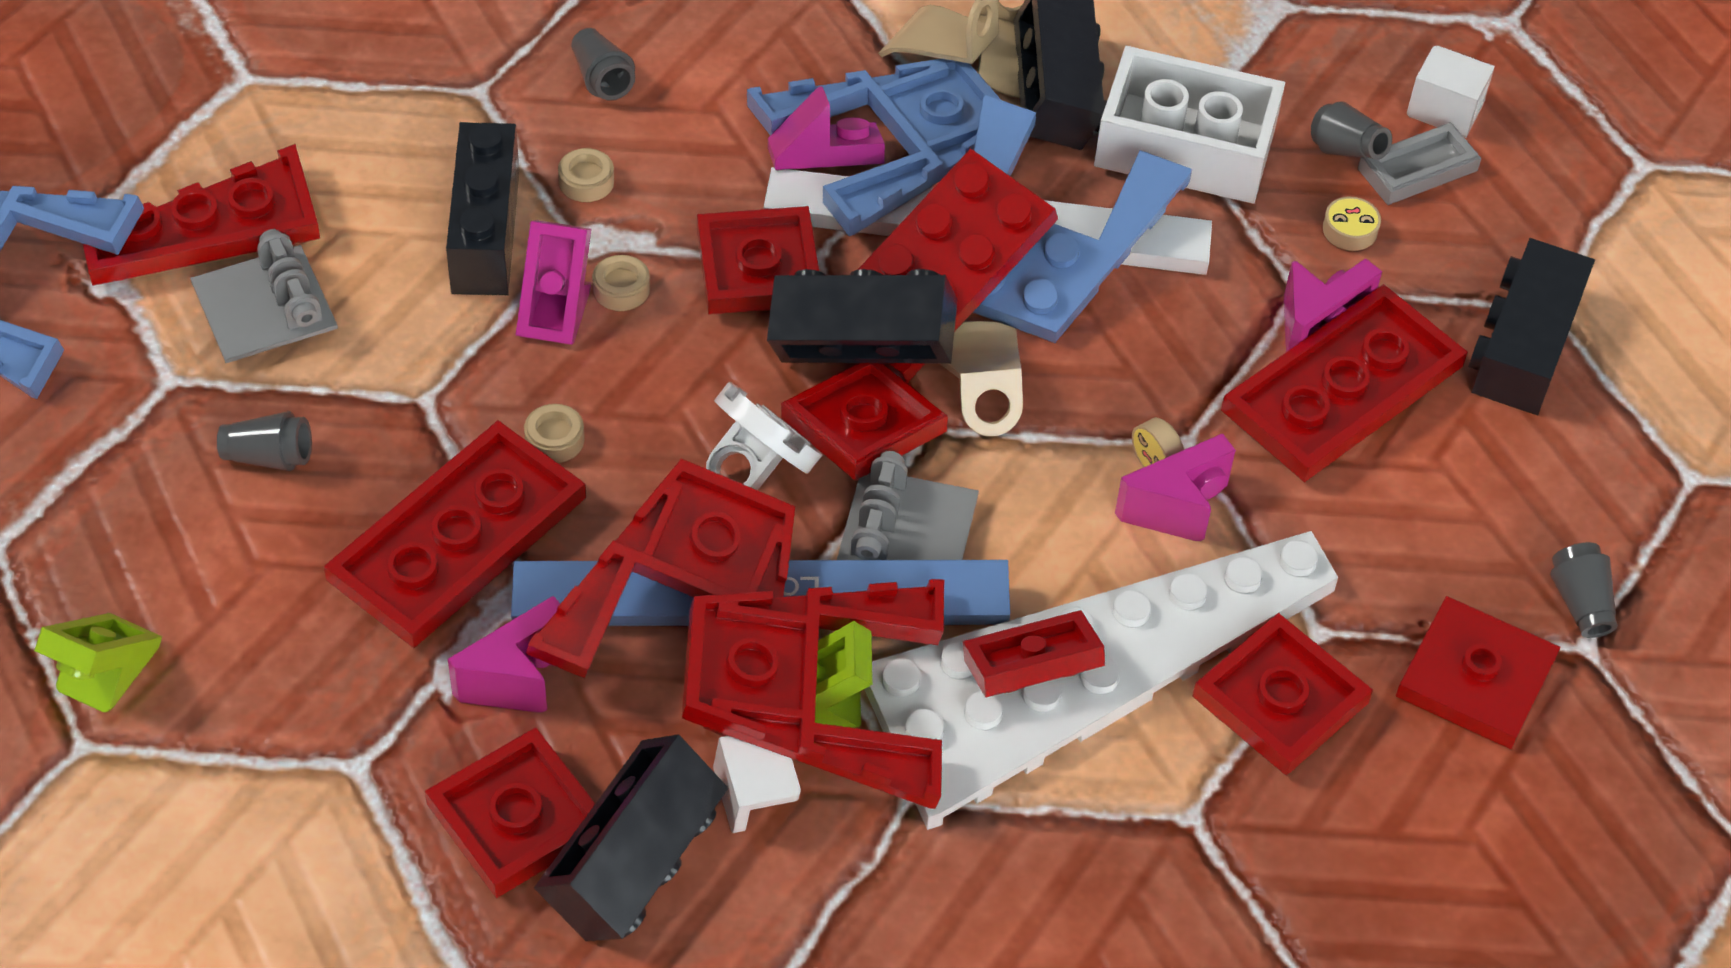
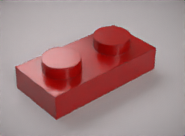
(1033, 653)

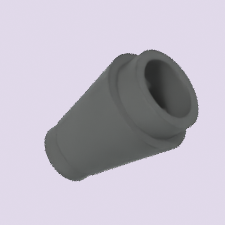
(603, 65)
(1348, 132)
(267, 441)
(1586, 587)

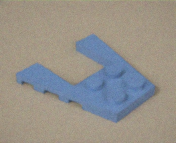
(927, 108)
(103, 223)
(1065, 266)

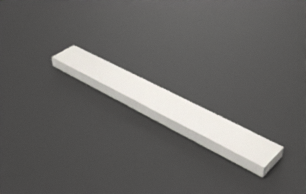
(1170, 245)

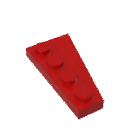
(214, 221)

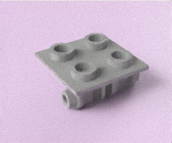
(264, 300)
(906, 516)

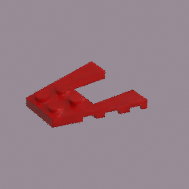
(690, 535)
(757, 679)

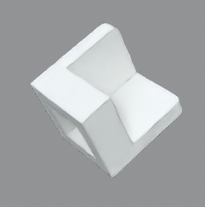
(1450, 89)
(753, 779)

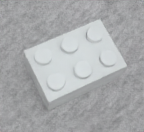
(1193, 116)

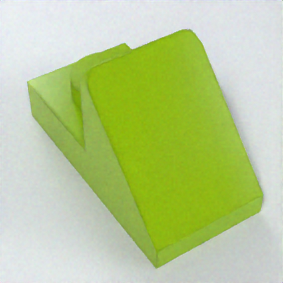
(97, 657)
(842, 674)

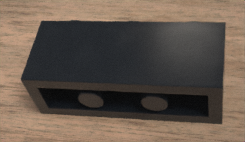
(1060, 69)
(483, 209)
(862, 317)
(1529, 325)
(632, 839)

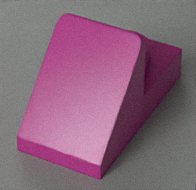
(811, 141)
(554, 282)
(1313, 304)
(1175, 490)
(499, 670)

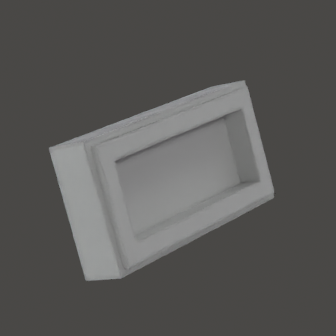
(1420, 164)

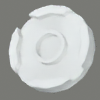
(760, 437)

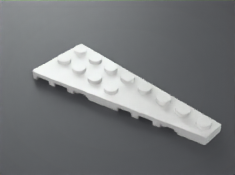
(1149, 640)

